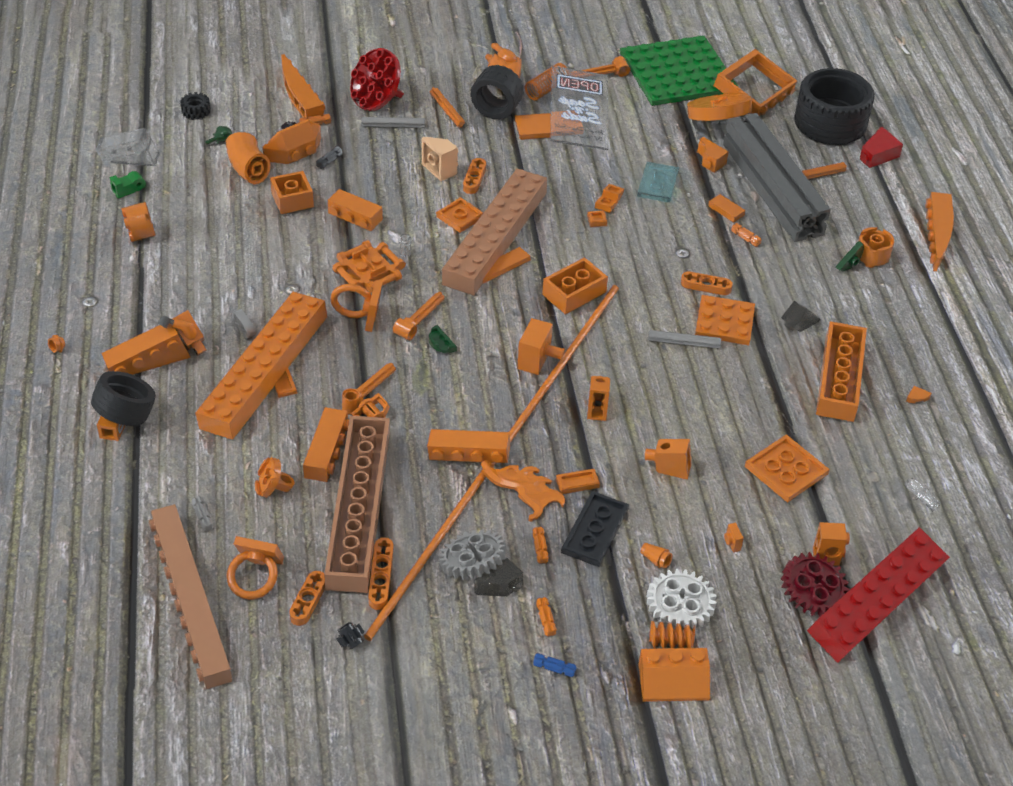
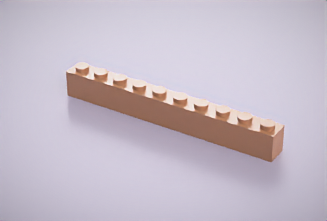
(191, 598)

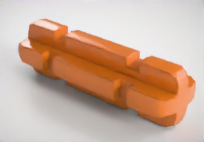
(326, 119)
(746, 234)
(540, 545)
(546, 616)

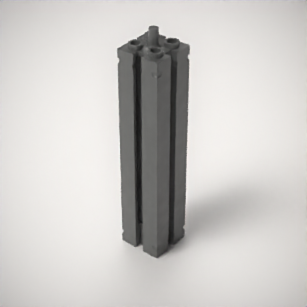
(776, 177)

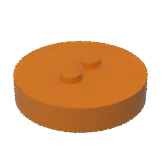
(719, 107)

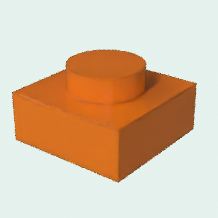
(734, 537)

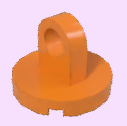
(272, 478)

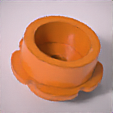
(56, 343)

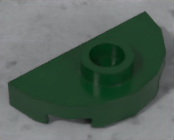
(852, 258)
(440, 341)

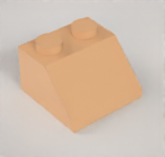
(439, 157)

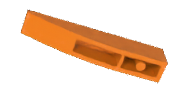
(300, 92)
(940, 225)

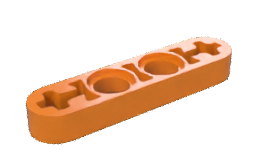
(381, 573)

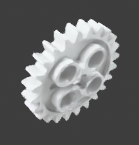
(681, 599)

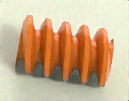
(671, 636)

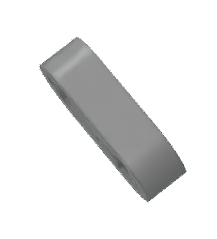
(243, 323)

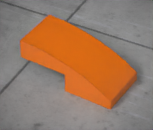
(609, 198)

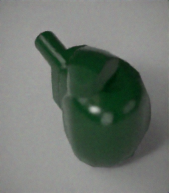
(220, 135)

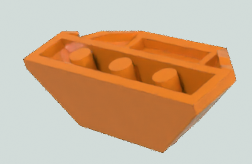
(293, 142)

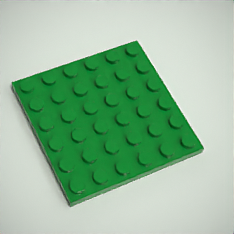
(675, 69)

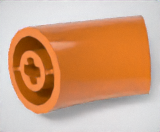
(247, 158)

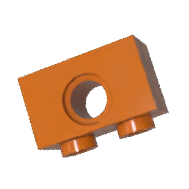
(831, 541)

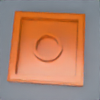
(459, 214)

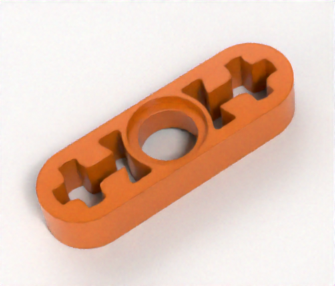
(476, 181)
(690, 279)
(308, 606)

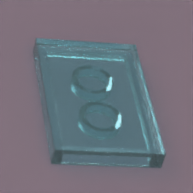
(658, 182)

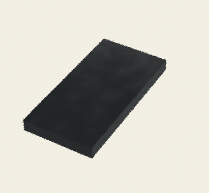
(595, 529)

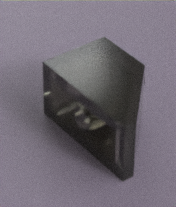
(799, 317)
(500, 582)

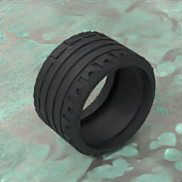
(834, 106)

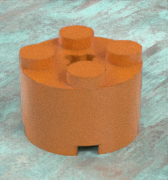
(138, 221)
(877, 246)

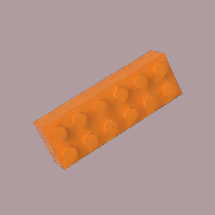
(841, 371)

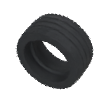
(123, 398)

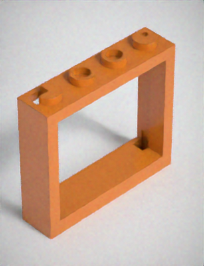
(768, 68)

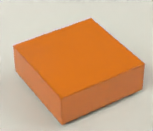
(597, 218)

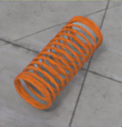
(534, 81)

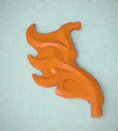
(530, 487)

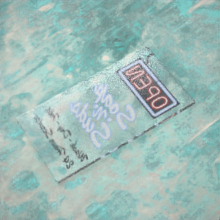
(579, 108)

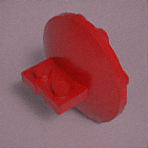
(376, 79)

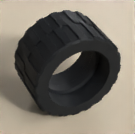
(489, 104)

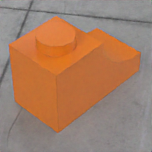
(713, 155)

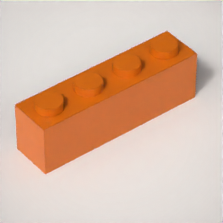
(326, 445)
(468, 446)

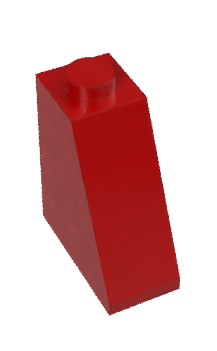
(880, 148)

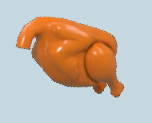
(504, 58)

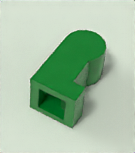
(127, 184)

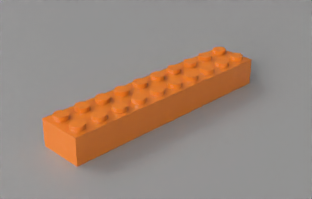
(261, 365)

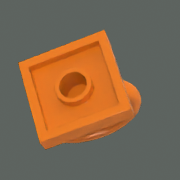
(370, 304)
(258, 553)

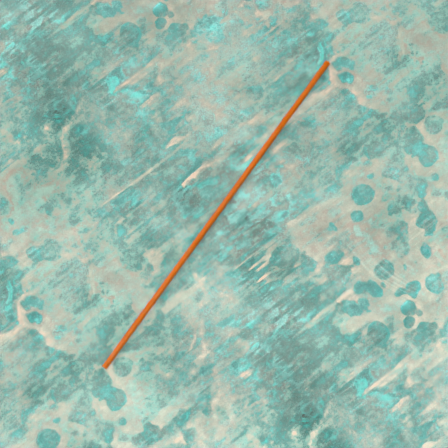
(481, 477)

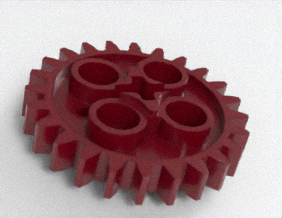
(820, 583)

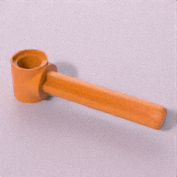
(618, 66)
(408, 326)
(353, 397)

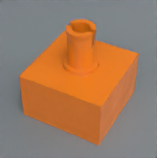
(536, 347)

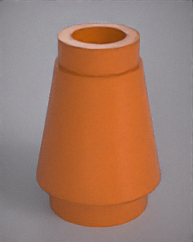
(657, 555)

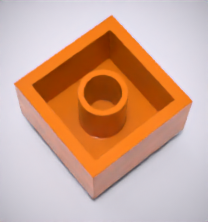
(292, 192)

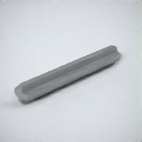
(393, 122)
(684, 339)

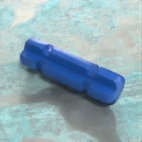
(554, 664)

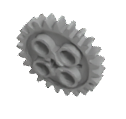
(484, 547)

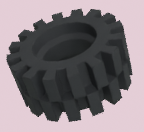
(195, 105)

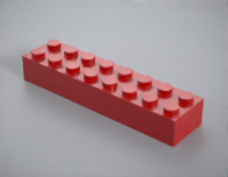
(877, 594)

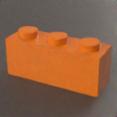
(355, 209)

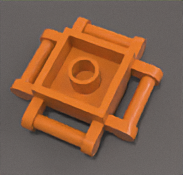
(368, 265)

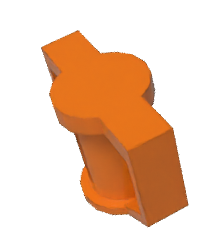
(370, 410)

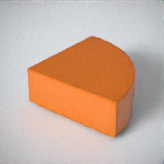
(918, 395)

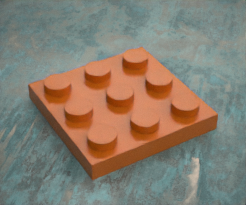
(725, 319)
(786, 468)

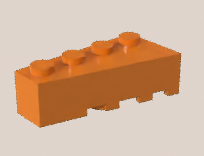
(147, 351)

